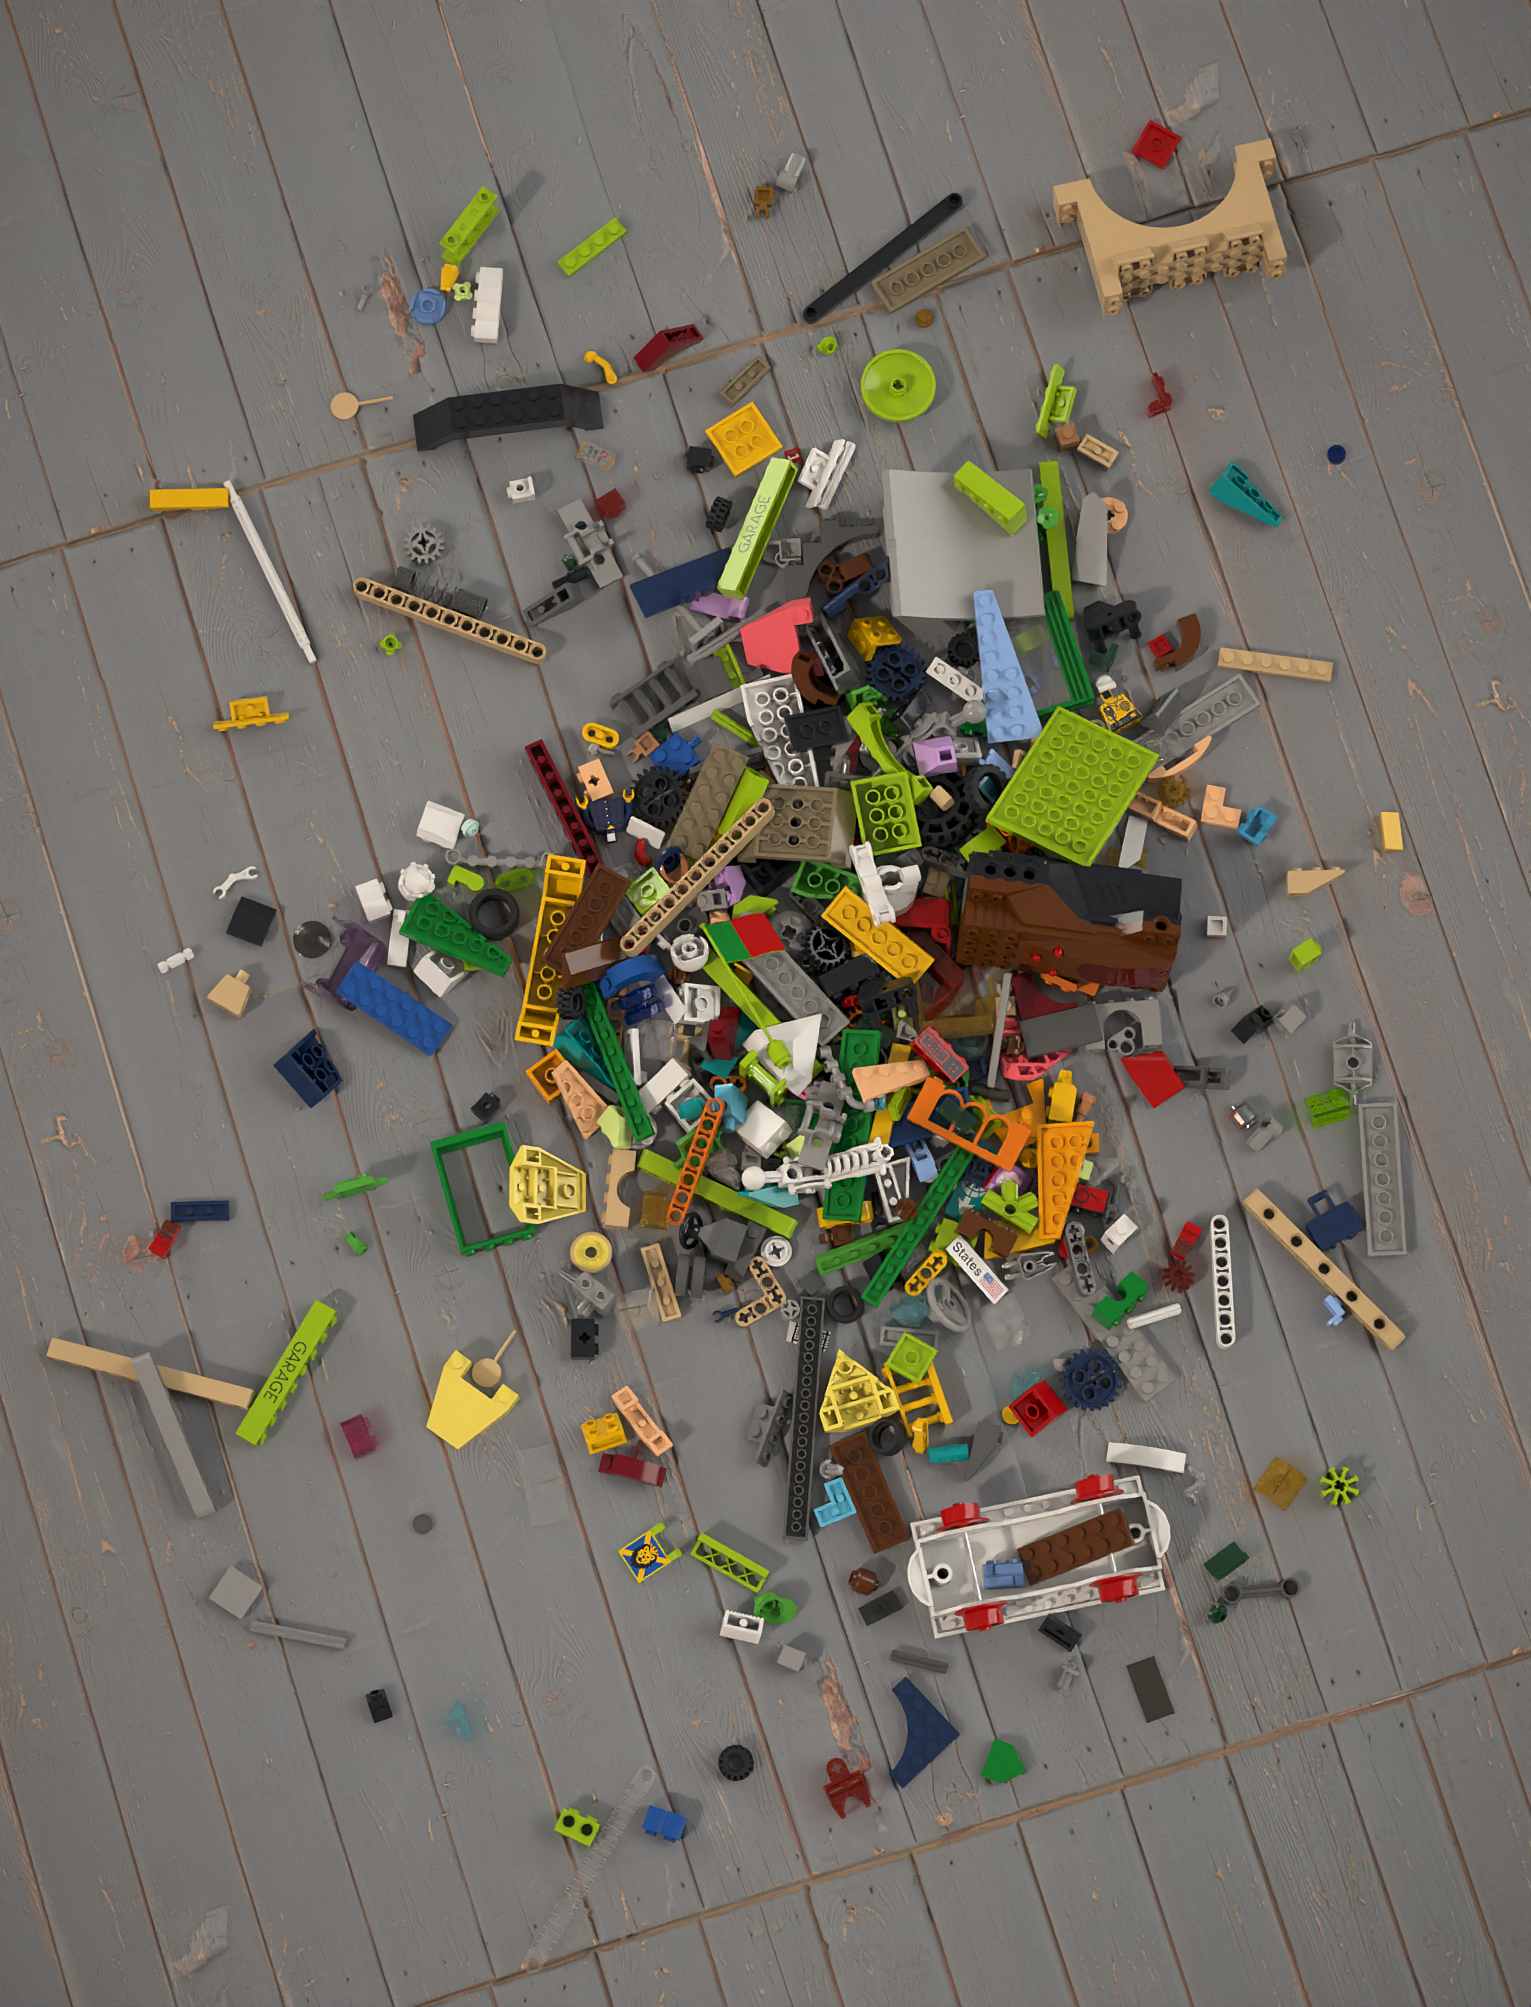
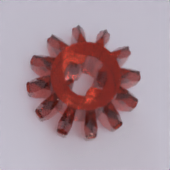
(1174, 1280)

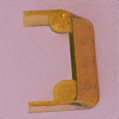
(980, 1023)

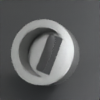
(1217, 999)
(1058, 1362)

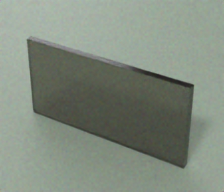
(1150, 1689)

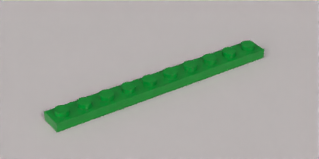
(617, 1063)
(916, 1229)

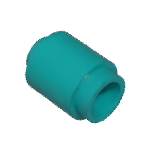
(691, 1109)

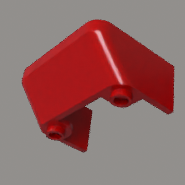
(930, 913)

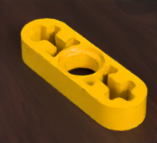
(935, 1270)

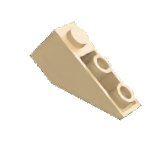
(1305, 883)

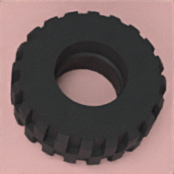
(953, 826)

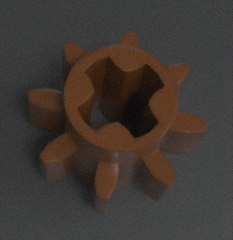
(678, 976)
(1012, 1046)
(906, 1209)

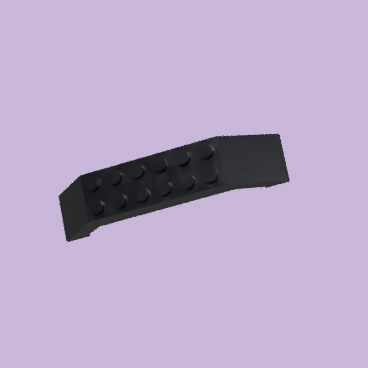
(507, 413)

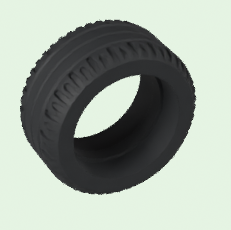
(488, 895)

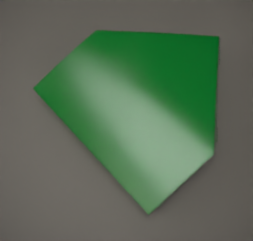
(1003, 1763)

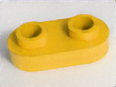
(600, 736)
(921, 1438)

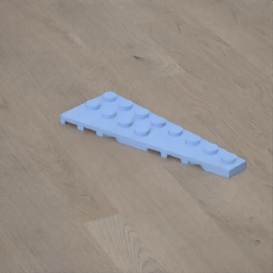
(1005, 692)

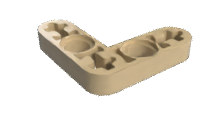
(766, 1300)

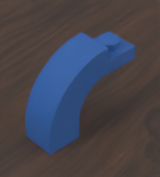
(632, 970)

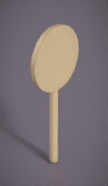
(346, 405)
(487, 1371)

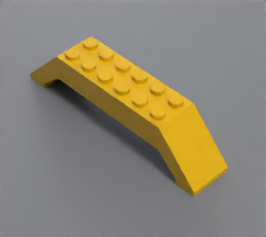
(561, 888)

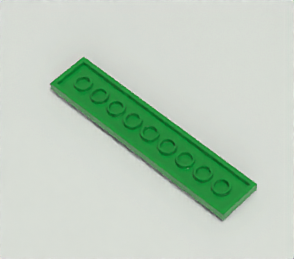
(846, 1196)

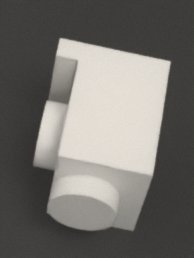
(526, 494)

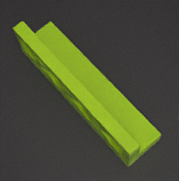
(733, 1556)

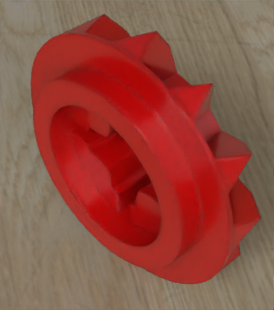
(851, 1001)

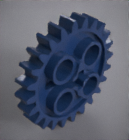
(907, 659)
(1098, 1394)

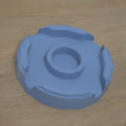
(427, 306)

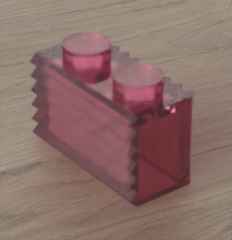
(358, 1436)

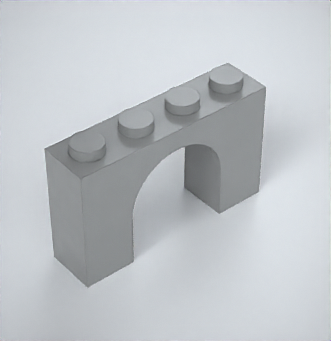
(1144, 1012)

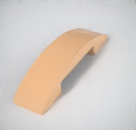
(1160, 773)
(641, 1422)

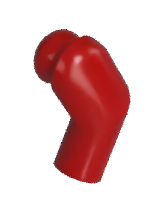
(640, 855)

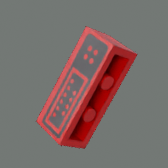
(939, 1055)

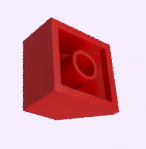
(1037, 1408)

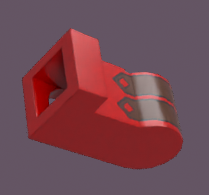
(164, 1239)
(1185, 1240)

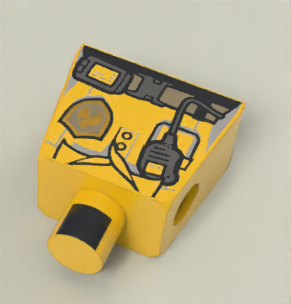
(1118, 713)

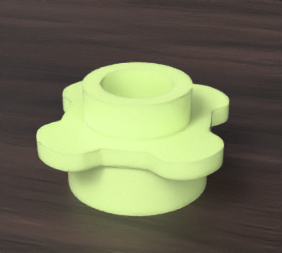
(462, 296)

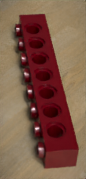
(563, 805)

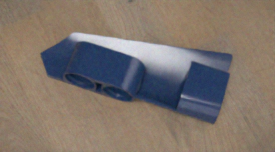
(836, 606)

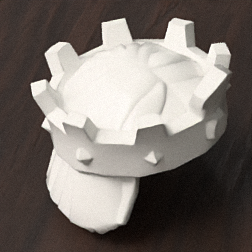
(416, 881)

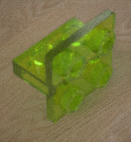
(1328, 1108)

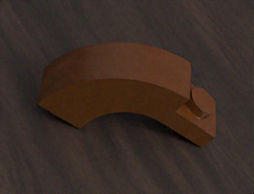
(808, 683)

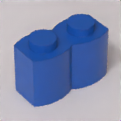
(664, 1823)

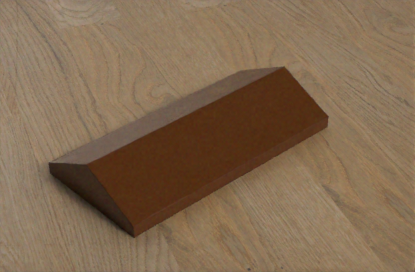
(590, 962)

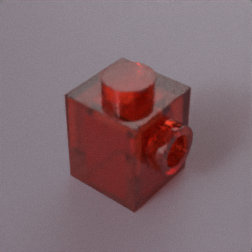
(610, 504)

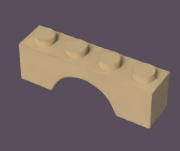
(622, 1164)

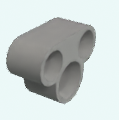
(1120, 1039)

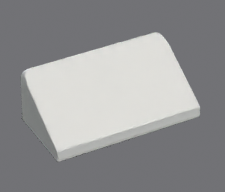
(646, 832)

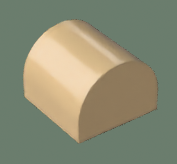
(942, 798)

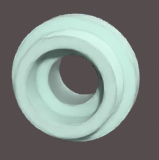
(470, 827)

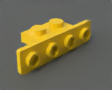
(249, 712)

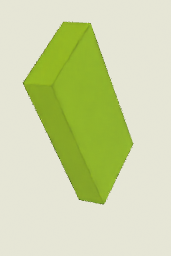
(899, 1102)

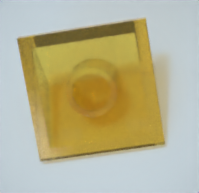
(1280, 1483)

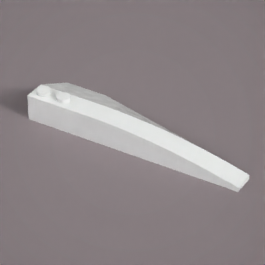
(765, 707)

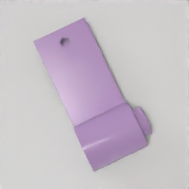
(721, 606)

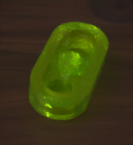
(513, 878)

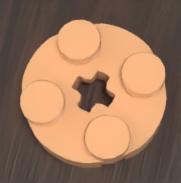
(1120, 514)

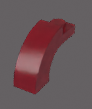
(632, 1469)

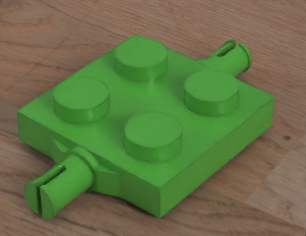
(685, 1143)
(347, 1189)

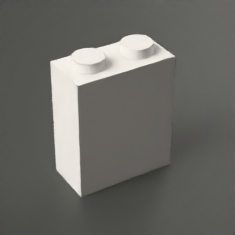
(763, 1129)

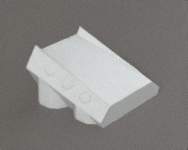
(440, 825)

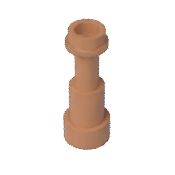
(1087, 1101)

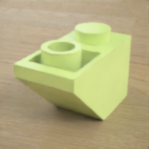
(616, 1127)

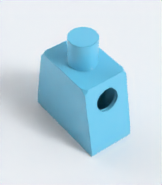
(735, 1106)

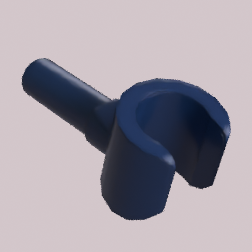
(725, 1313)

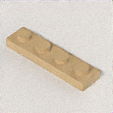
(660, 1280)

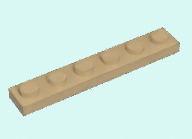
(1275, 665)

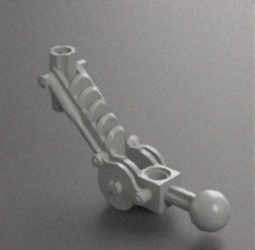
(933, 727)

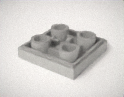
(236, 1592)

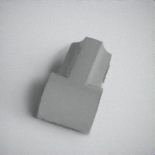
(789, 177)
(1267, 1129)

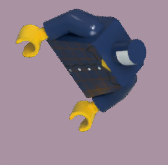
(607, 815)

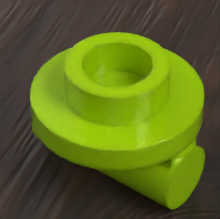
(827, 345)

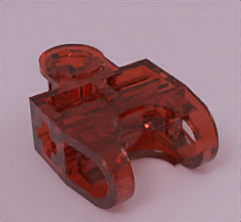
(841, 1779)

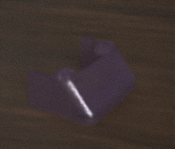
(360, 947)

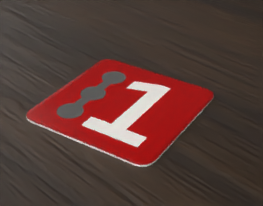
(793, 455)

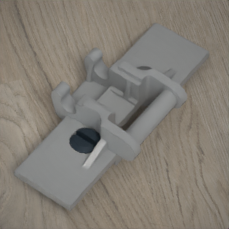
(595, 540)
(827, 1128)

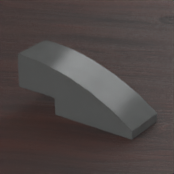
(1204, 1077)

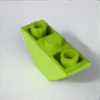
(755, 905)

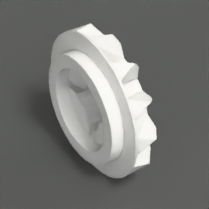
(779, 1242)

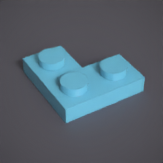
(839, 1507)

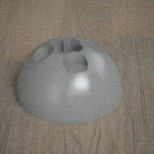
(796, 922)

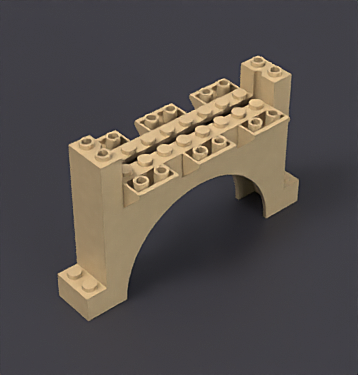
(1133, 257)

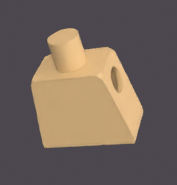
(231, 994)

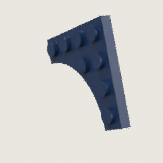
(926, 1736)

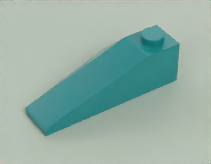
(1236, 491)
(580, 1047)

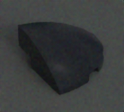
(767, 873)

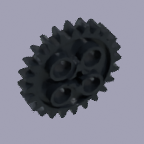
(651, 781)

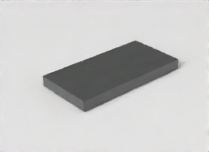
(1061, 1031)

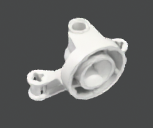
(886, 901)

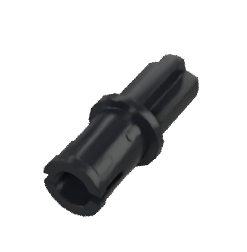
(573, 577)

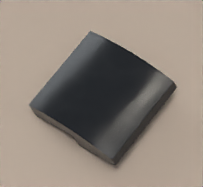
(251, 921)

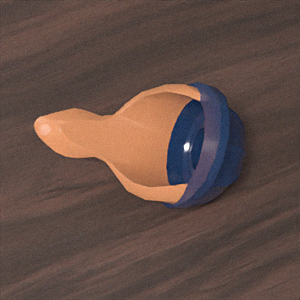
(672, 864)

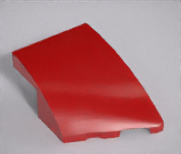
(1153, 1076)

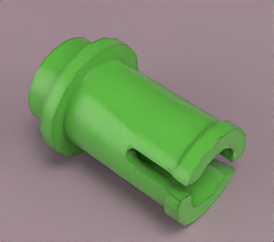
(356, 1244)

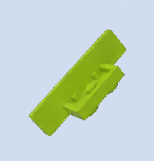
(1057, 402)

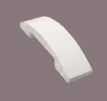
(1146, 1457)

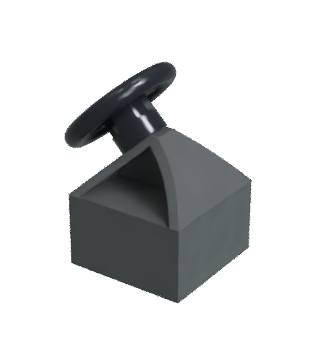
(718, 1240)

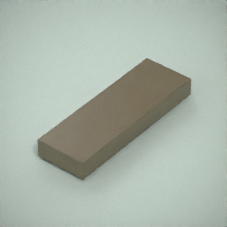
(744, 381)

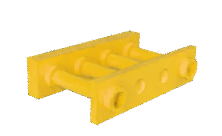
(936, 1397)

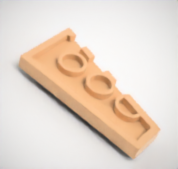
(884, 1078)
(580, 1098)

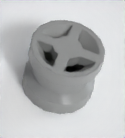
(790, 1306)

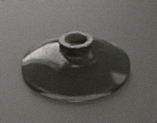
(314, 948)

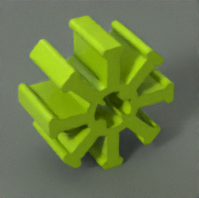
(1341, 1480)

